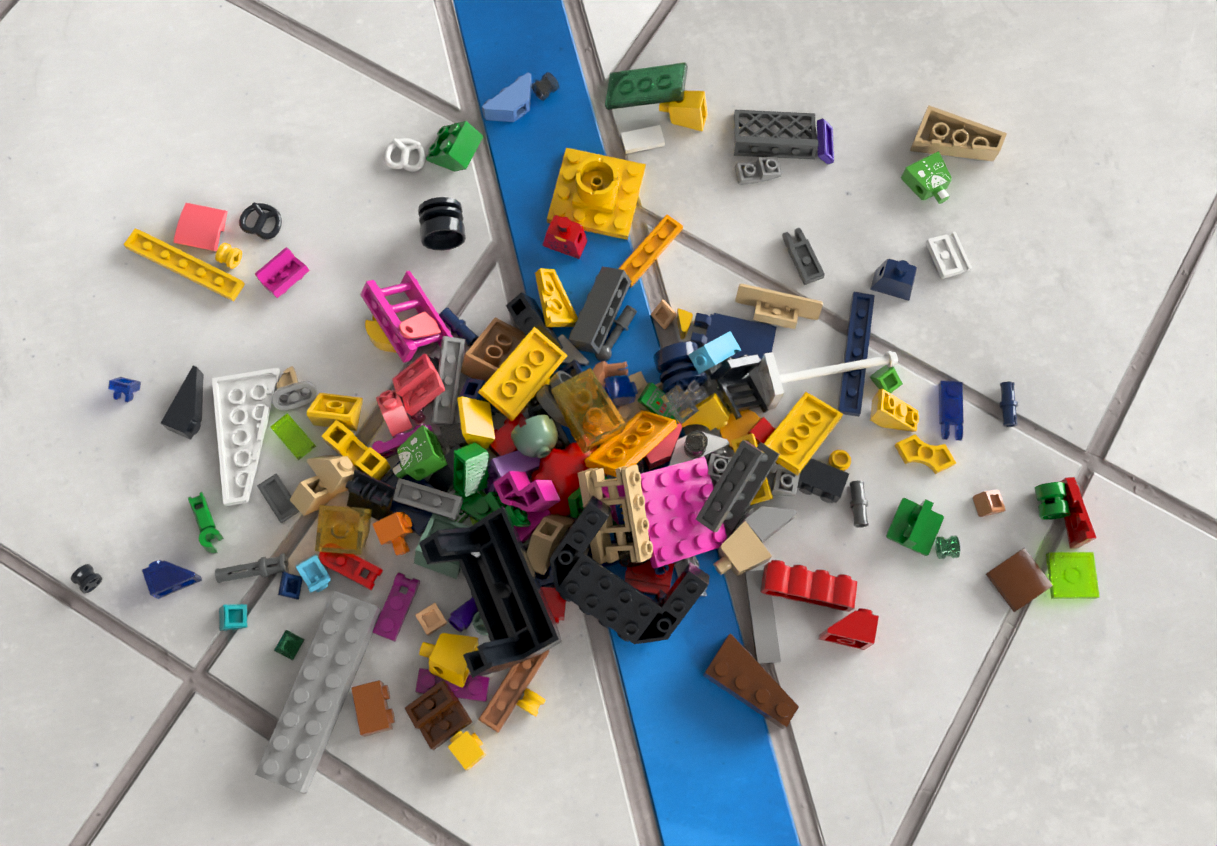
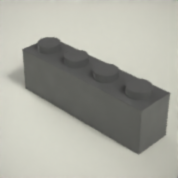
(600, 310)

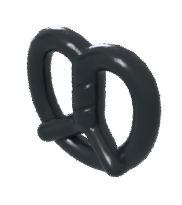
(257, 229)

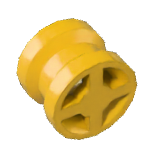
(228, 255)
(531, 702)

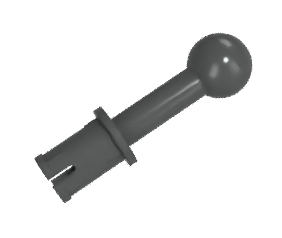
(621, 324)

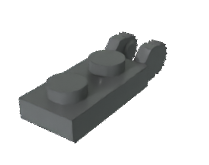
(803, 257)

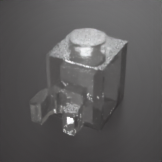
(681, 402)

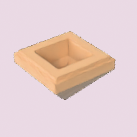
(663, 314)

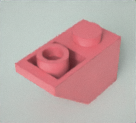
(393, 412)
(663, 451)

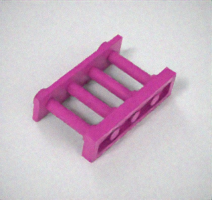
(388, 320)

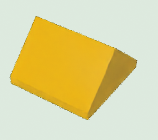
(330, 407)
(476, 421)

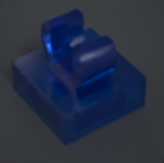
(125, 386)

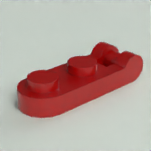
(351, 567)

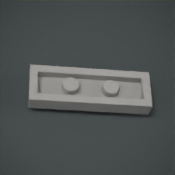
(428, 499)

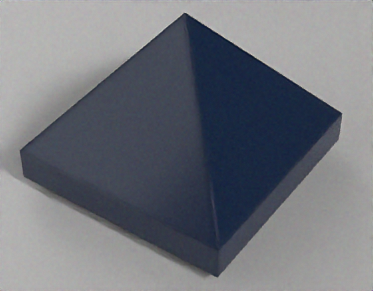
(290, 585)

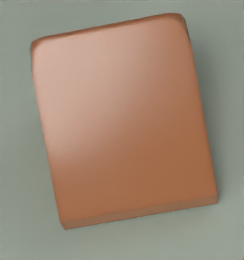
(988, 503)

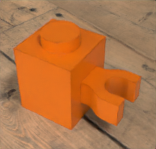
(393, 530)

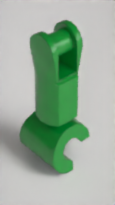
(205, 523)

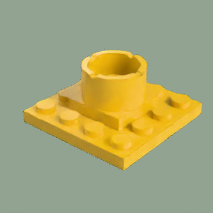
(597, 192)

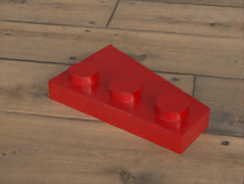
(1078, 523)

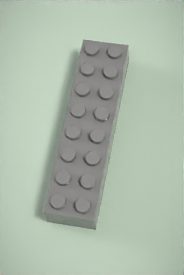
(319, 693)

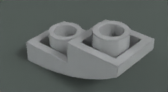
(754, 172)

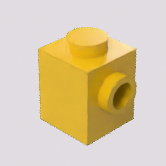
(467, 749)

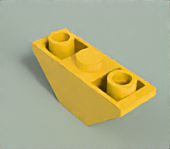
(892, 412)

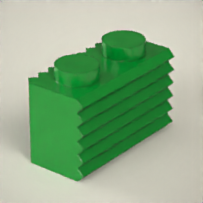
(470, 469)

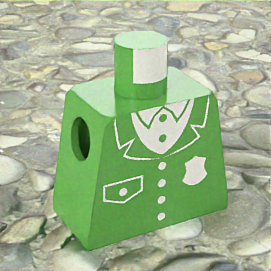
(928, 178)
(420, 455)

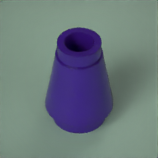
(463, 615)

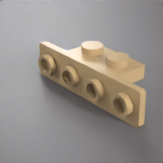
(778, 307)

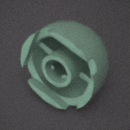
(535, 437)

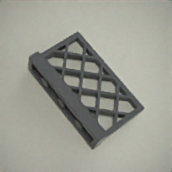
(775, 145)

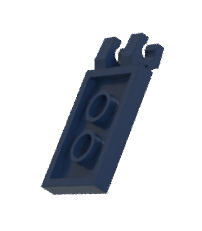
(751, 336)

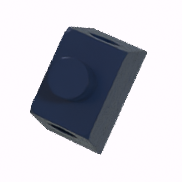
(894, 278)

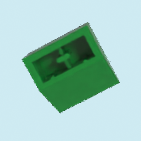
(454, 146)

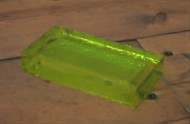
(292, 436)

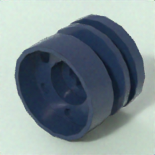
(677, 366)

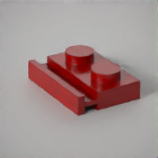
(645, 579)

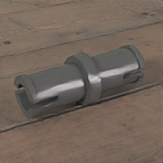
(859, 504)

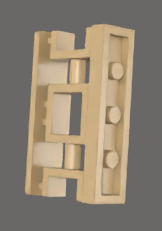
(633, 510)

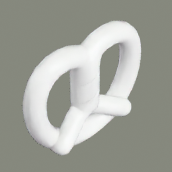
(405, 151)

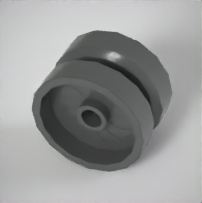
(548, 400)

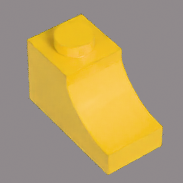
(711, 413)

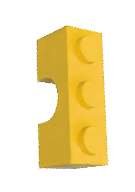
(362, 457)

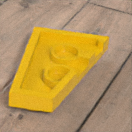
(554, 300)

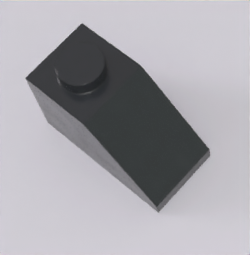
(444, 478)

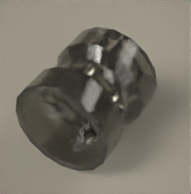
(545, 86)
(697, 440)

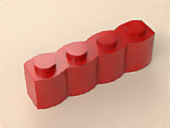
(808, 586)

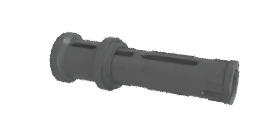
(263, 565)

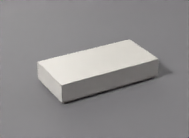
(642, 139)

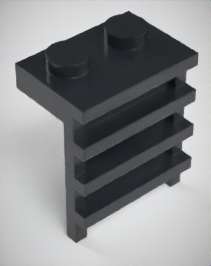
(735, 374)

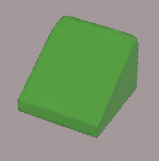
(886, 379)

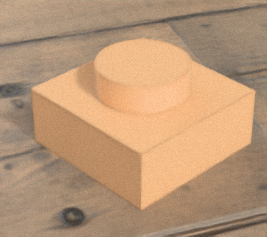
(431, 619)

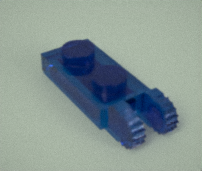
(951, 408)

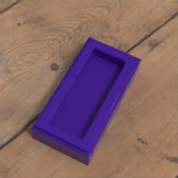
(825, 141)

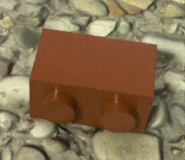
(372, 708)

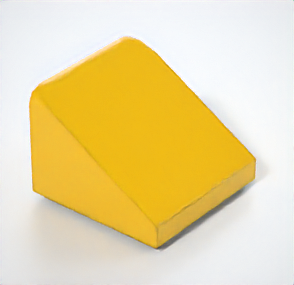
(684, 321)

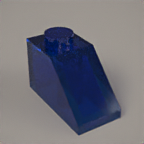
(620, 390)
(166, 578)

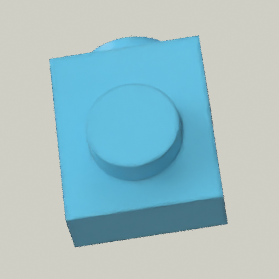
(314, 573)

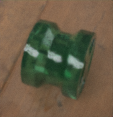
(947, 547)

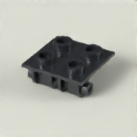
(370, 494)

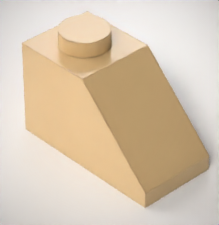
(333, 471)
(310, 495)

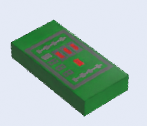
(652, 400)

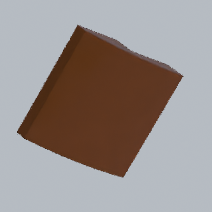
(1019, 580)
(438, 715)

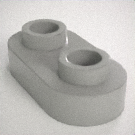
(295, 396)

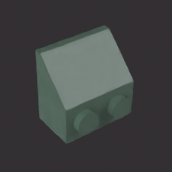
(436, 523)

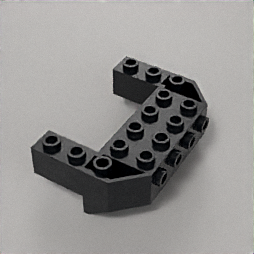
(610, 597)

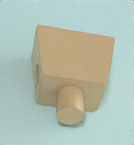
(742, 552)

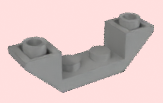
(781, 482)

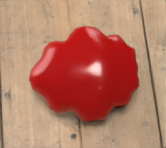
(563, 470)

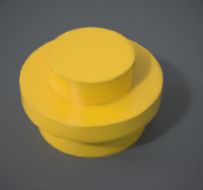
(840, 459)

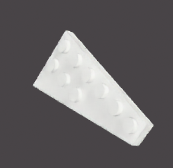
(241, 418)

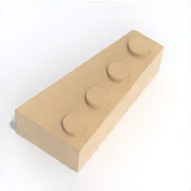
(956, 136)

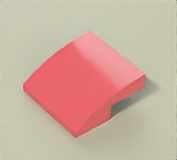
(200, 226)
(418, 384)

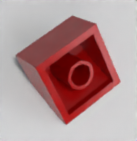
(854, 630)

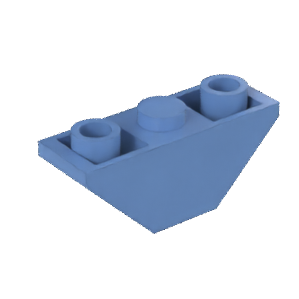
(510, 102)

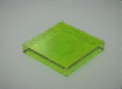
(1072, 575)

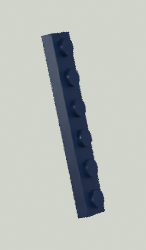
(856, 349)

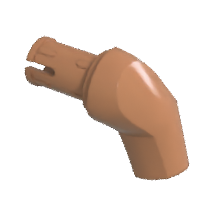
(604, 370)

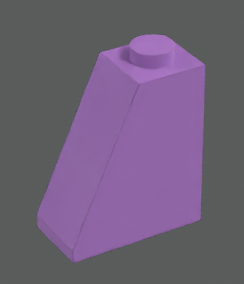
(510, 462)

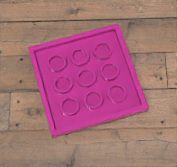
(672, 505)

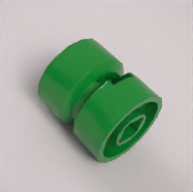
(1050, 493)

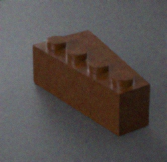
(748, 681)

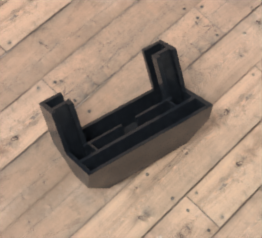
(503, 590)

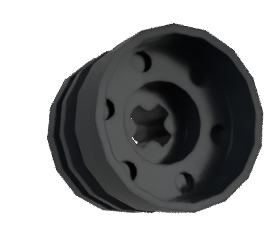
(441, 223)

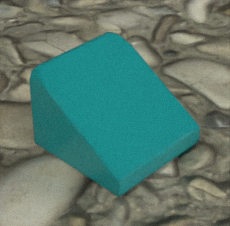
(232, 617)

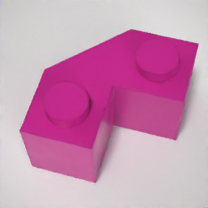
(517, 491)

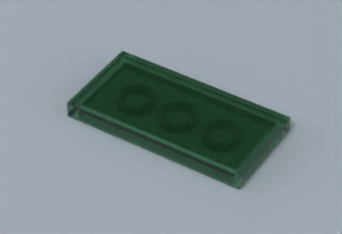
(646, 86)

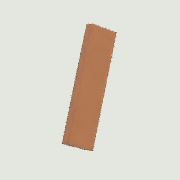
(510, 692)

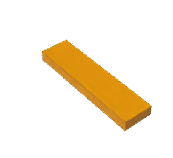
(651, 248)

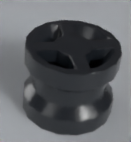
(86, 578)

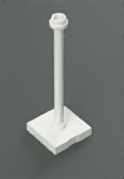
(772, 382)

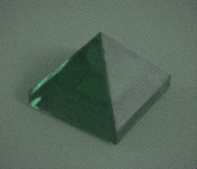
(289, 645)

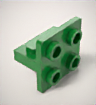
(915, 526)

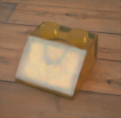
(342, 529)

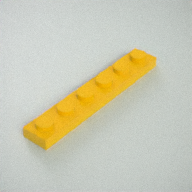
(184, 264)

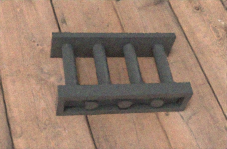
(737, 486)

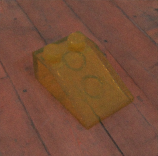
(588, 410)

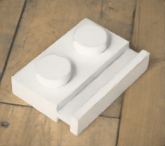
(948, 255)

